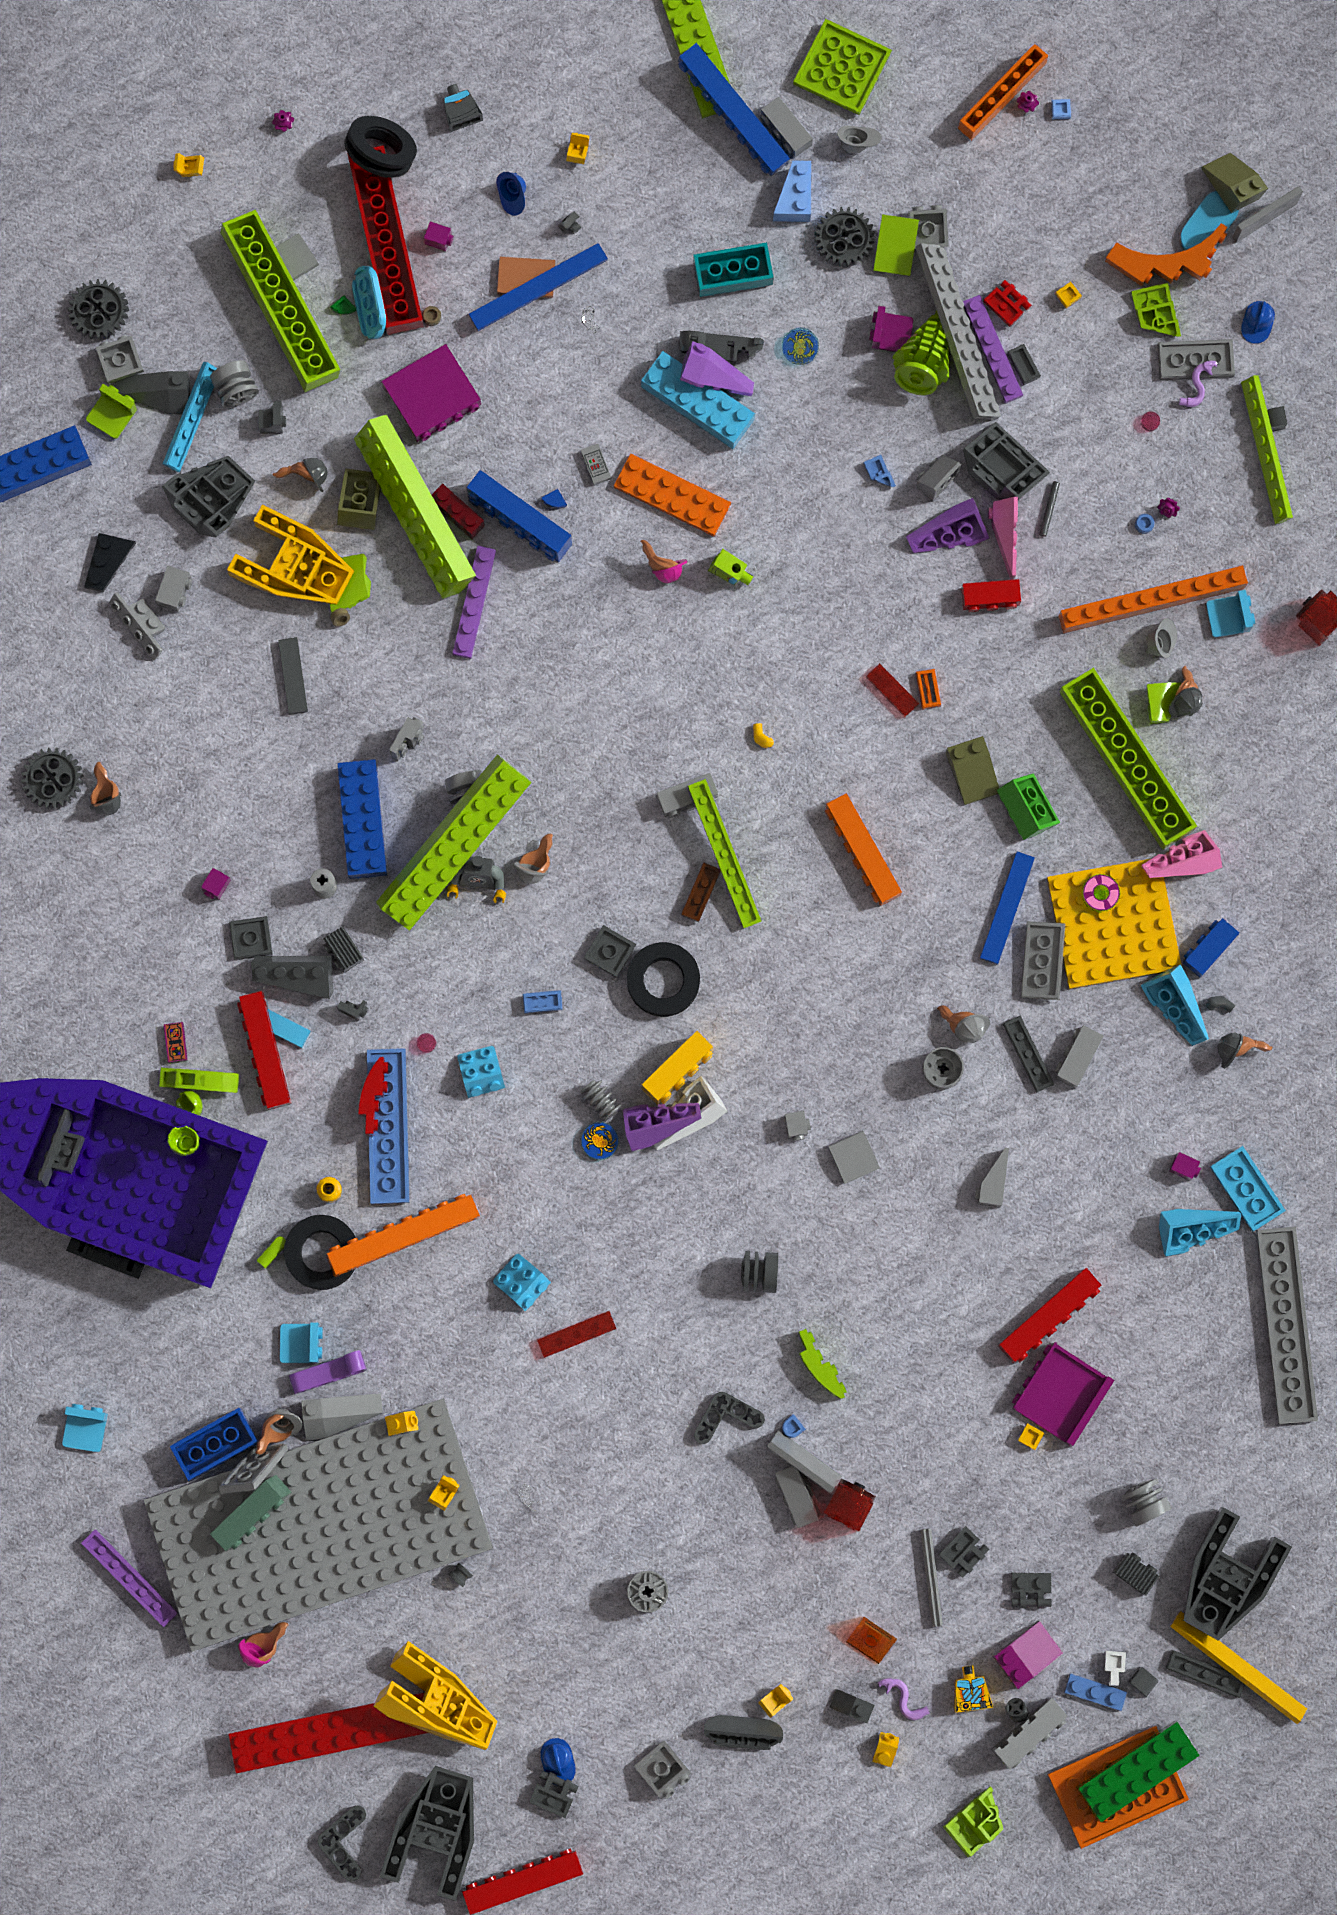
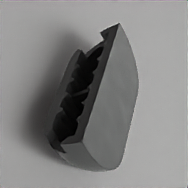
(743, 1732)

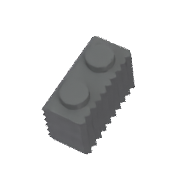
(343, 949)
(1135, 1573)

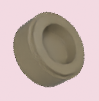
(431, 315)
(340, 617)

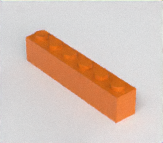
(1003, 92)
(863, 849)

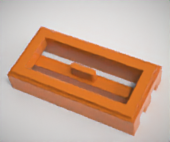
(930, 704)

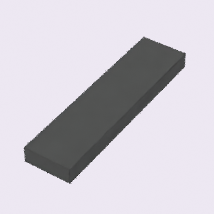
(293, 675)
(1028, 1054)
(1205, 1673)

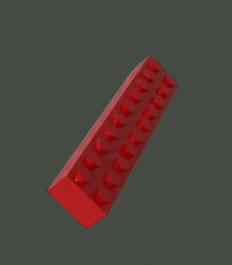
(387, 248)
(316, 1736)

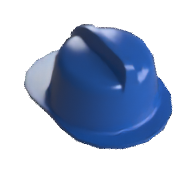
(511, 192)
(1257, 322)
(558, 1758)

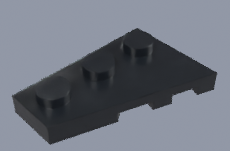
(106, 559)

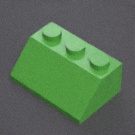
(1028, 806)

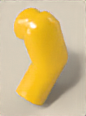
(760, 738)

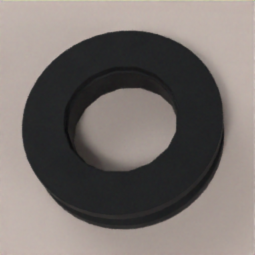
(373, 160)
(663, 952)
(296, 1240)

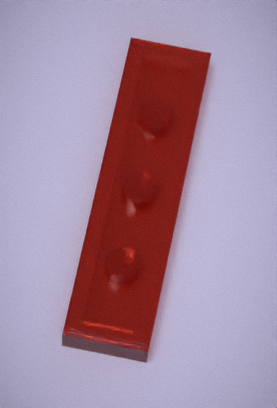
(576, 1334)

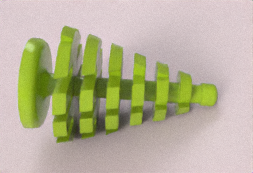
(923, 359)

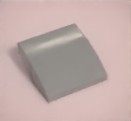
(853, 1157)

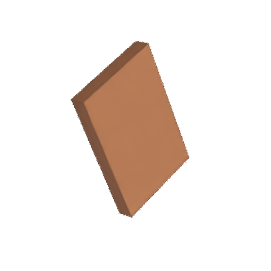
(518, 271)

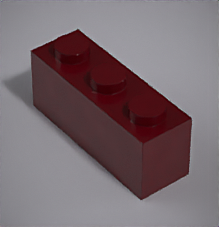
(458, 511)

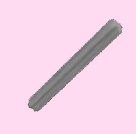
(931, 1577)

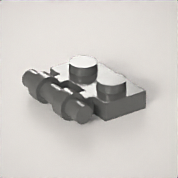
(959, 1547)
(1031, 1583)
(552, 1800)

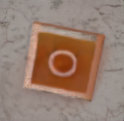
(871, 1640)

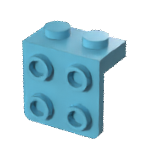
(1230, 615)
(480, 1071)
(521, 1281)
(300, 1343)
(84, 1428)

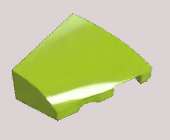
(1159, 699)

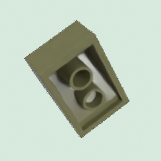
(1234, 181)
(358, 500)
(973, 770)

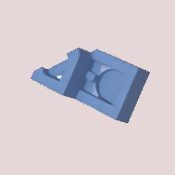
(878, 471)

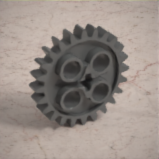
(851, 251)
(110, 298)
(38, 787)

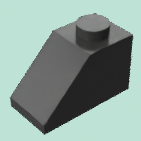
(852, 1706)

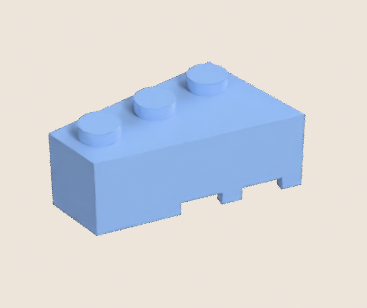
(795, 198)

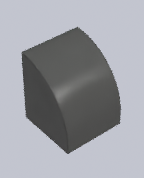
(1277, 418)
(1143, 1681)

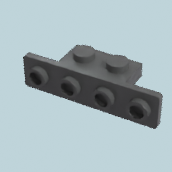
(63, 1150)

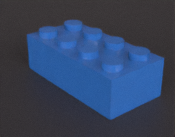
(214, 1444)

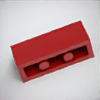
(991, 595)

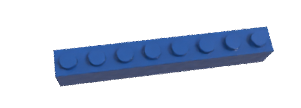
(733, 110)

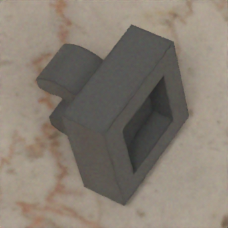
(570, 223)

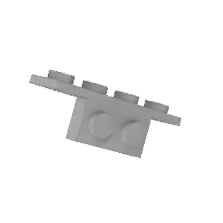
(141, 623)

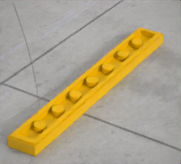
(1241, 1669)

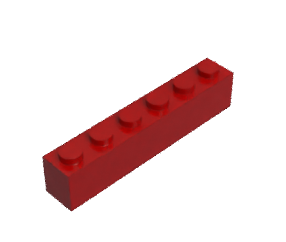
(265, 1050)
(1049, 1315)
(522, 1882)

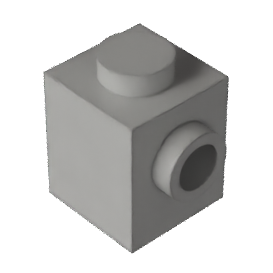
(797, 1125)

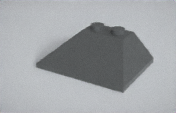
(1002, 464)

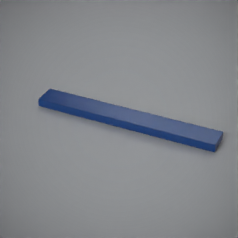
(538, 287)

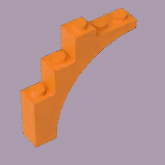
(1168, 266)

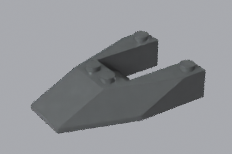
(1224, 1588)
(438, 1820)

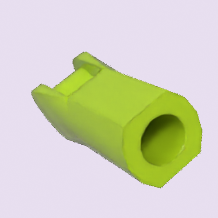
(271, 1252)

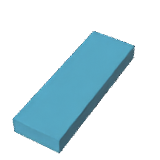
(288, 1029)

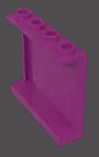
(432, 393)
(1062, 1394)

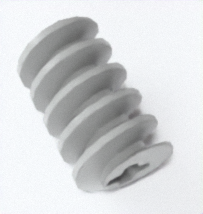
(329, 887)
(600, 1099)

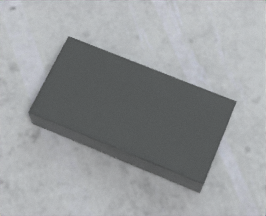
(1023, 364)

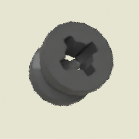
(460, 1574)
(1017, 1705)

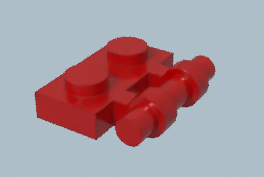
(1003, 306)

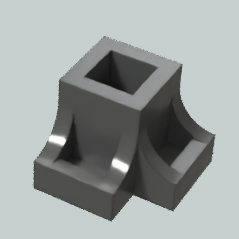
(272, 420)

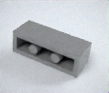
(786, 127)
(679, 798)
(1078, 1056)
(798, 1496)

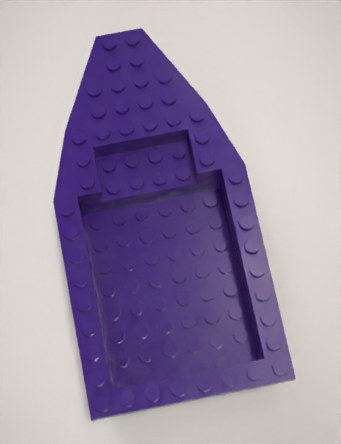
(127, 1181)

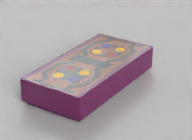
(175, 1042)

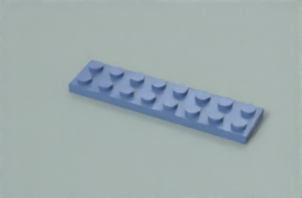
(390, 1143)

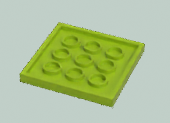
(842, 67)

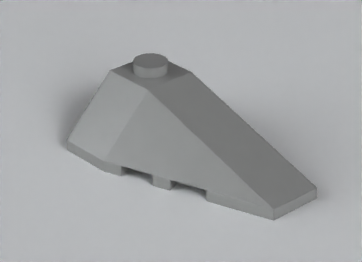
(332, 1415)

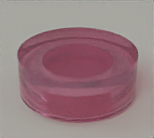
(1150, 421)
(426, 1043)

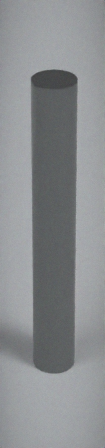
(1049, 509)

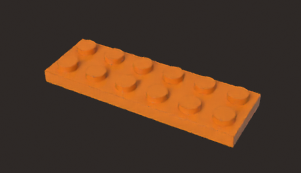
(672, 495)

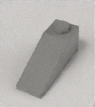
(992, 1187)

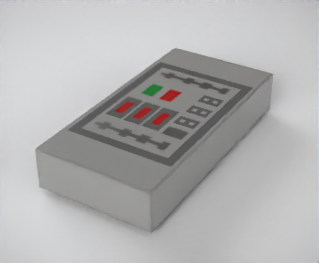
(595, 464)

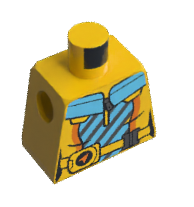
(971, 1692)

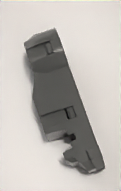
(723, 345)

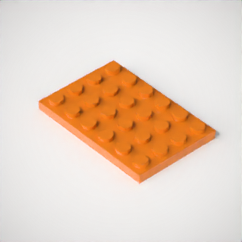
(1079, 1815)

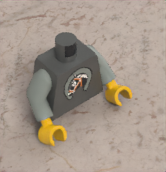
(479, 873)

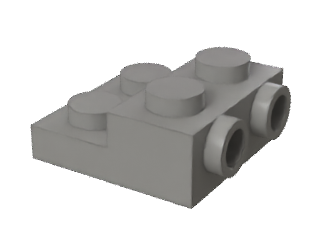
(931, 226)
(119, 359)
(410, 735)
(663, 1770)

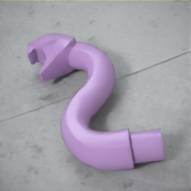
(1193, 402)
(911, 1715)

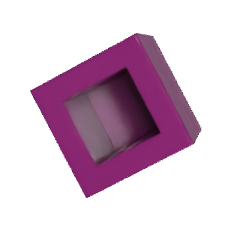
(438, 236)
(215, 884)
(1185, 1166)

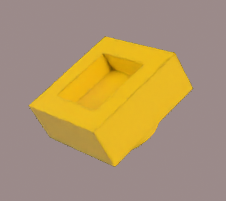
(1068, 295)
(1031, 1436)

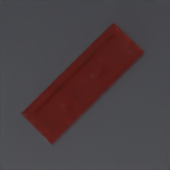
(892, 690)

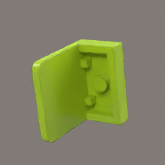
(111, 411)

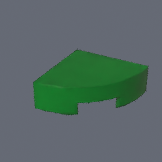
(343, 306)

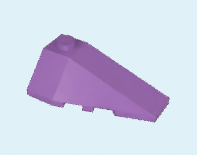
(706, 367)
(954, 527)
(652, 1124)

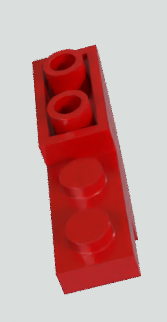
(373, 1088)

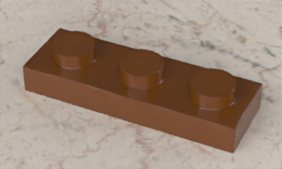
(701, 892)

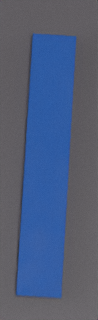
(1007, 908)

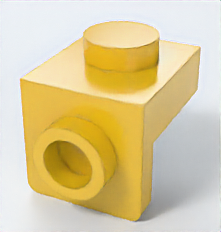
(578, 148)
(188, 165)
(401, 1423)
(444, 1492)
(775, 1700)
(886, 1749)

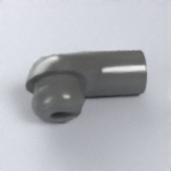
(1220, 1001)

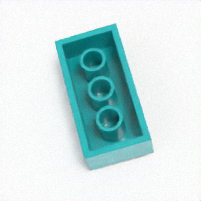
(733, 269)

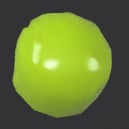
(190, 1102)
(183, 1141)

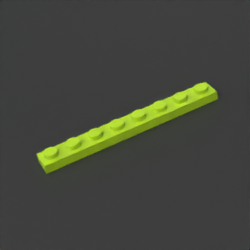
(1266, 449)
(724, 853)

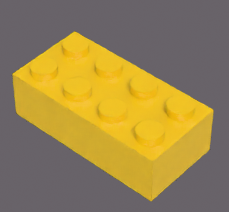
(677, 1067)

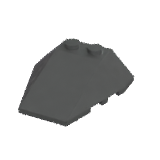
(209, 495)

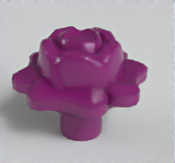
(1027, 101)
(283, 120)
(1168, 507)

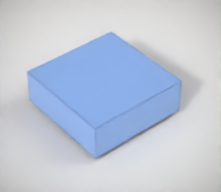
(1060, 109)

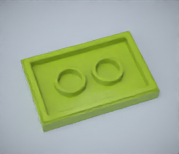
(896, 245)

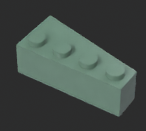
(250, 1513)

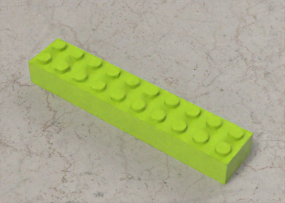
(280, 300)
(414, 506)
(1128, 758)
(453, 842)

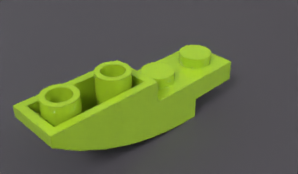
(199, 1080)
(824, 1373)

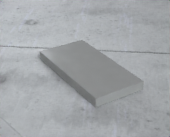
(1267, 214)
(295, 256)
(1180, 358)
(1043, 960)
(804, 1461)
(253, 1469)

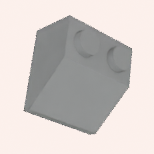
(938, 477)

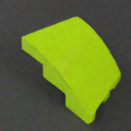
(1156, 309)
(358, 586)
(975, 1823)

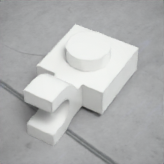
(1114, 1664)

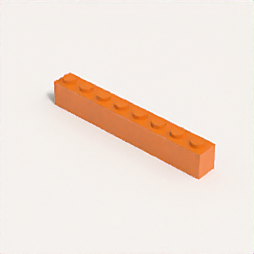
(402, 1235)

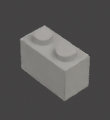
(173, 588)

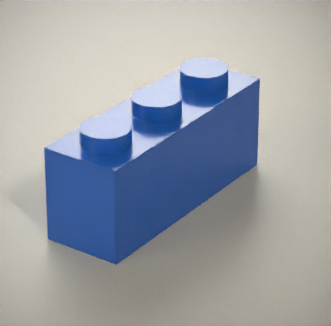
(1210, 947)

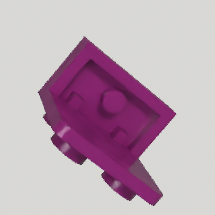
(890, 330)

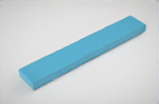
(190, 419)

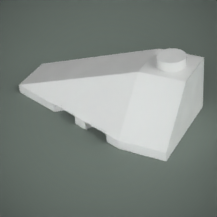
(710, 1106)

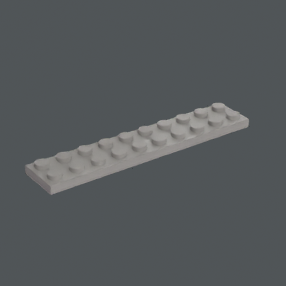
(958, 331)
(1287, 1325)

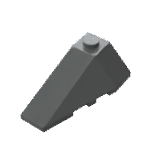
(158, 390)

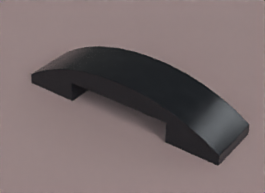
(105, 1258)

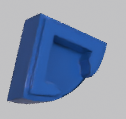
(554, 499)

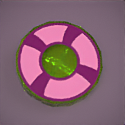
(1101, 893)

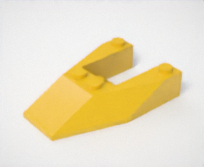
(303, 568)
(447, 1706)

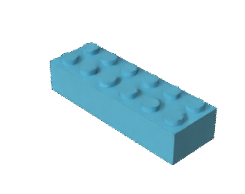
(705, 407)

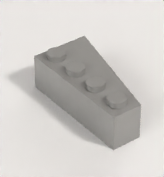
(1029, 1733)

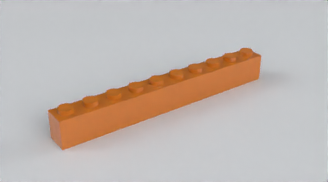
(1153, 599)

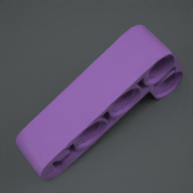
(328, 1372)

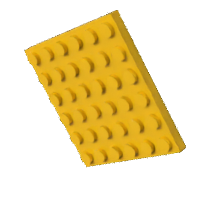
(1119, 943)

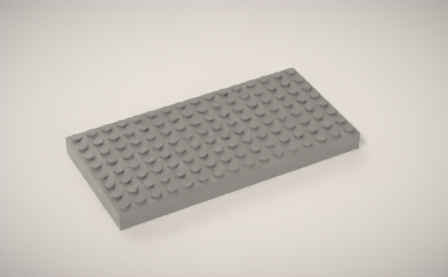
(344, 1530)

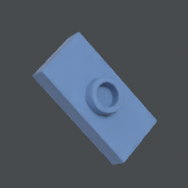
(542, 1001)

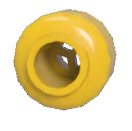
(322, 1189)

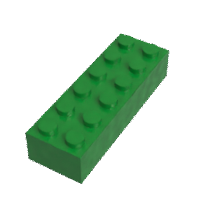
(1137, 1771)

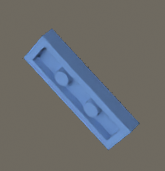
(1095, 1692)

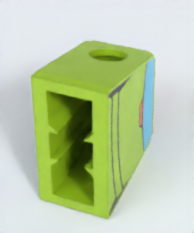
(723, 565)

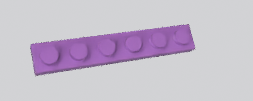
(992, 349)
(474, 602)
(129, 1578)

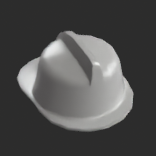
(857, 139)
(1162, 639)

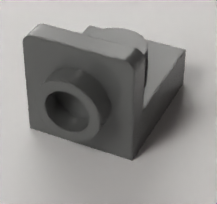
(349, 1009)

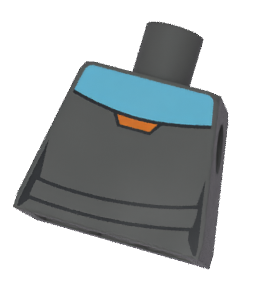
(461, 109)

